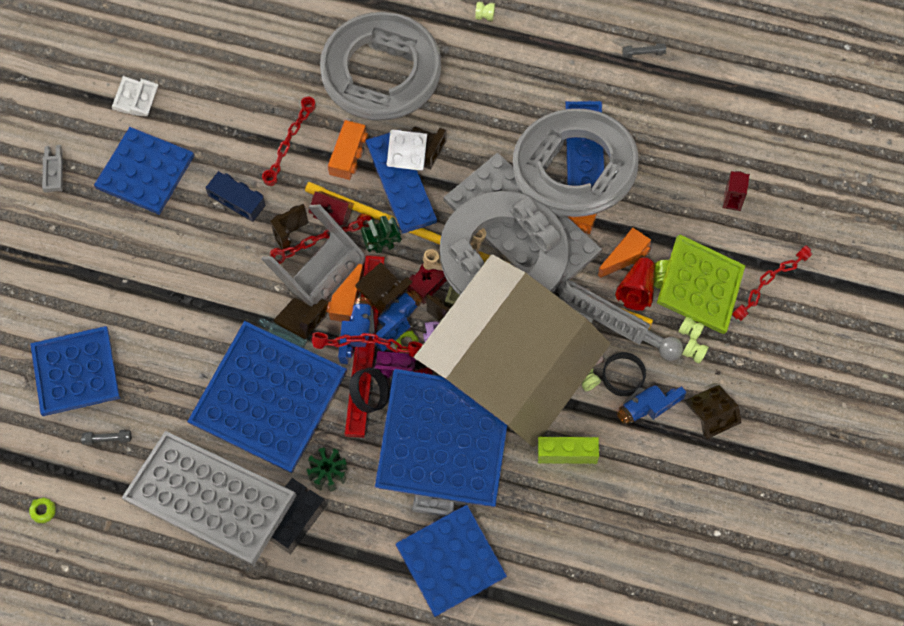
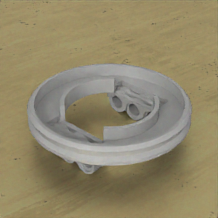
(396, 36)
(544, 141)
(462, 263)

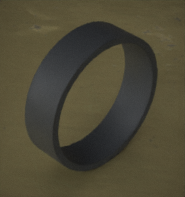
(623, 355)
(383, 387)

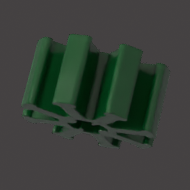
(381, 234)
(319, 469)

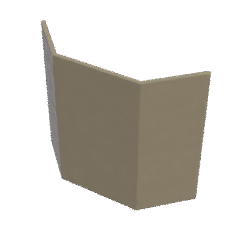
(514, 348)

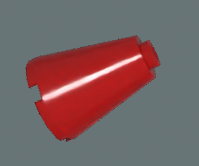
(638, 285)

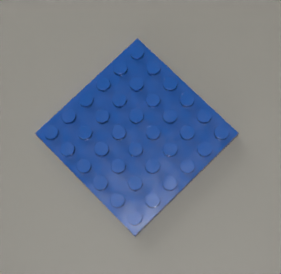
(267, 396)
(439, 442)

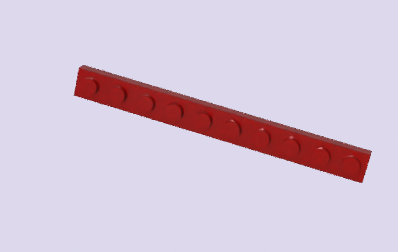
(363, 359)

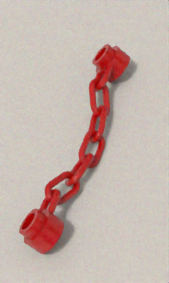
(272, 174)
(278, 251)
(741, 312)
(320, 340)

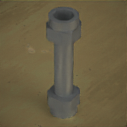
(659, 49)
(89, 438)

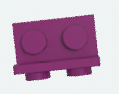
(388, 361)

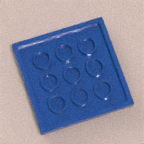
(144, 170)
(74, 371)
(450, 560)

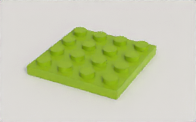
(701, 284)

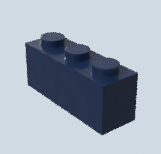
(235, 196)

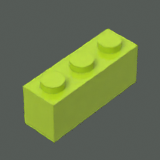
(568, 450)

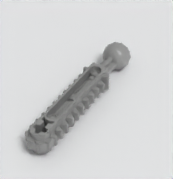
(617, 319)

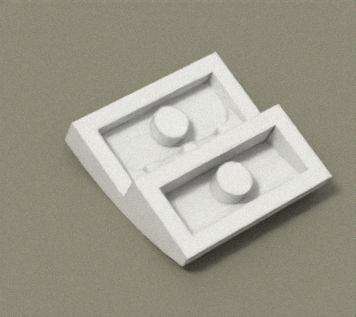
(134, 96)

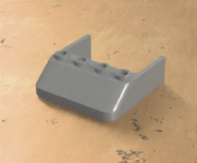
(326, 268)

